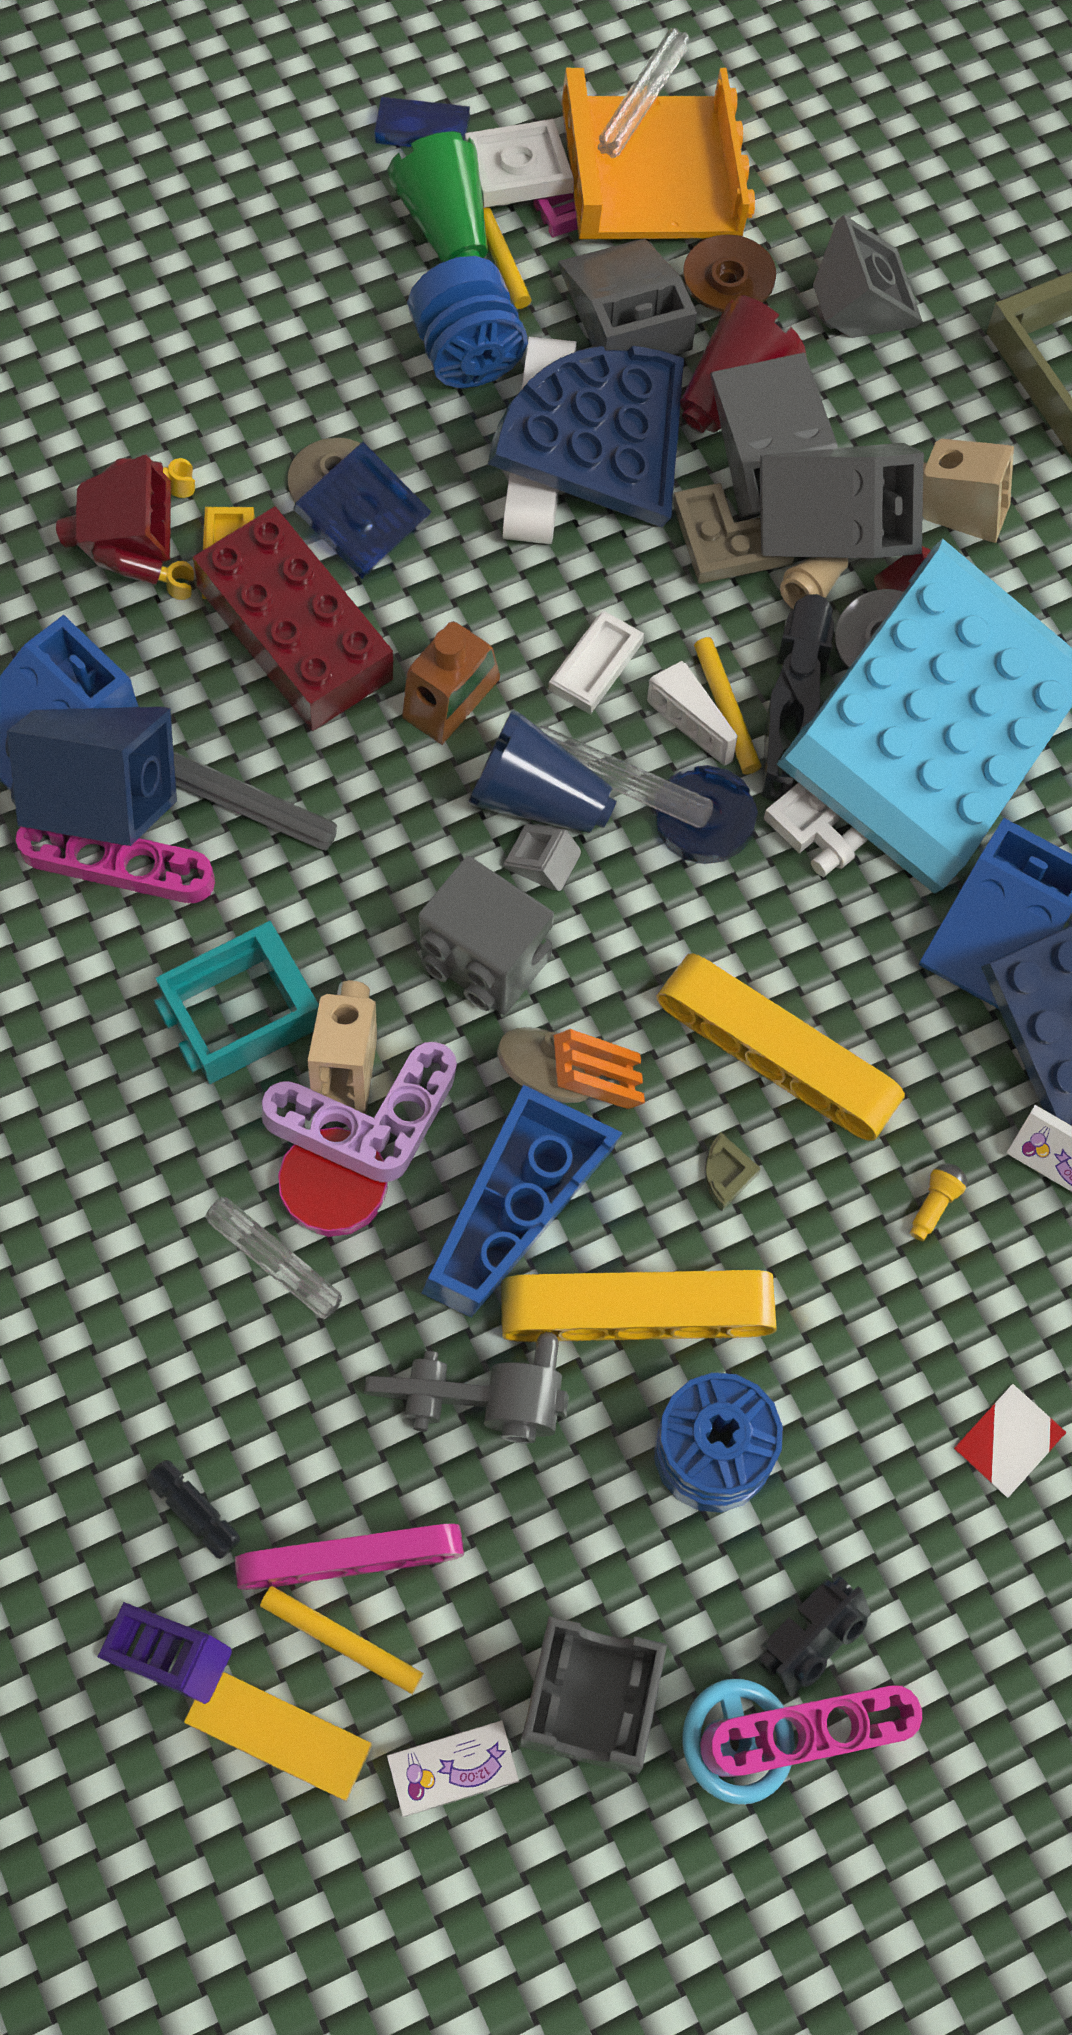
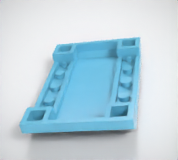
(937, 718)

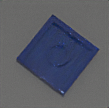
(362, 510)

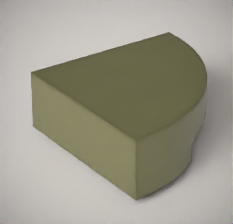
(727, 1171)

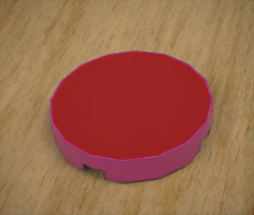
(327, 1194)

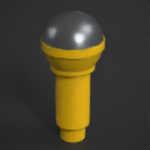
(946, 1184)

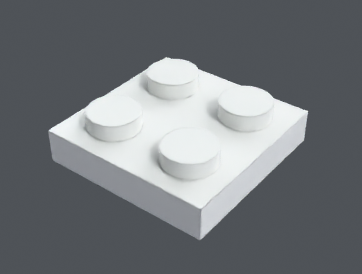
(521, 163)

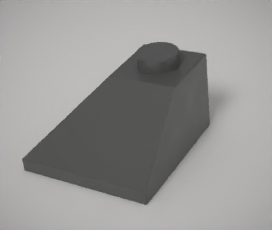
(863, 284)

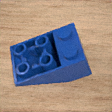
(58, 672)
(1008, 901)

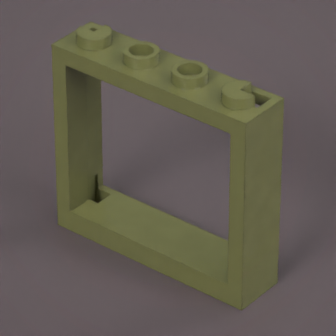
(1009, 332)

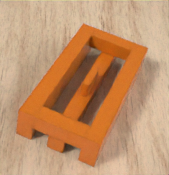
(598, 1059)

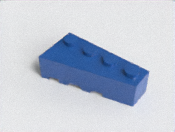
(524, 1184)

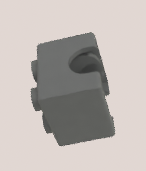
(484, 936)
(593, 1696)

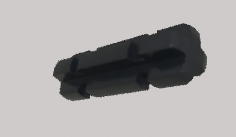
(193, 1509)

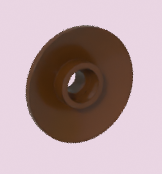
(727, 268)

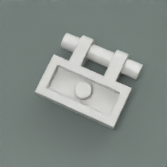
(805, 820)

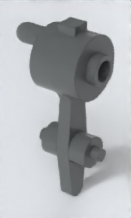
(518, 1401)

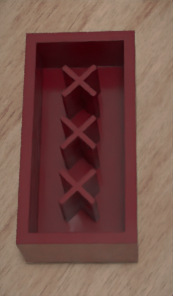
(293, 618)

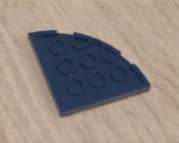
(599, 429)
(1036, 1004)

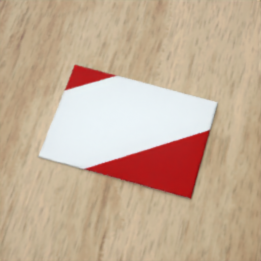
(1010, 1440)

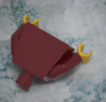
(127, 520)

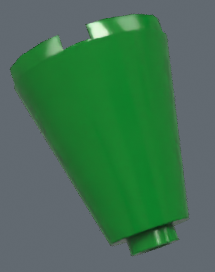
(443, 193)

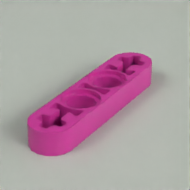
(112, 867)
(348, 1556)
(812, 1730)

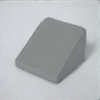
(543, 856)

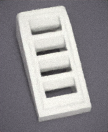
(689, 708)

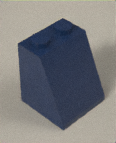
(93, 771)

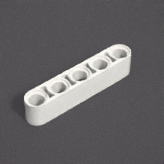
(529, 504)

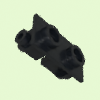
(835, 1618)

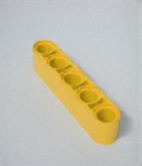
(781, 1047)
(638, 1305)

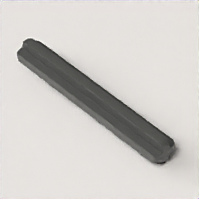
(254, 803)

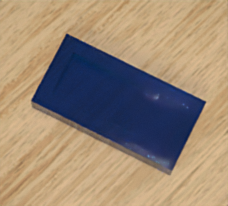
(406, 120)

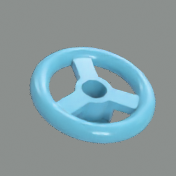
(729, 1694)

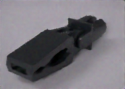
(804, 655)

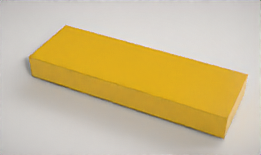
(281, 1736)

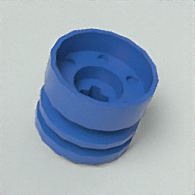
(467, 322)
(707, 1473)

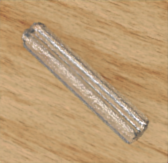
(274, 1257)

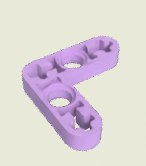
(367, 1133)

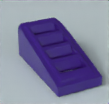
(196, 1667)

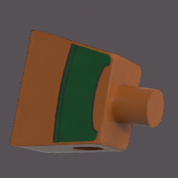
(456, 674)

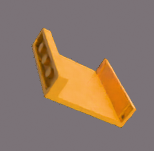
(673, 176)

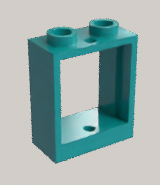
(218, 965)

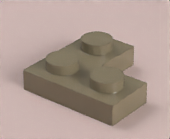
(714, 541)

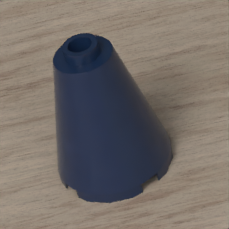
(541, 780)

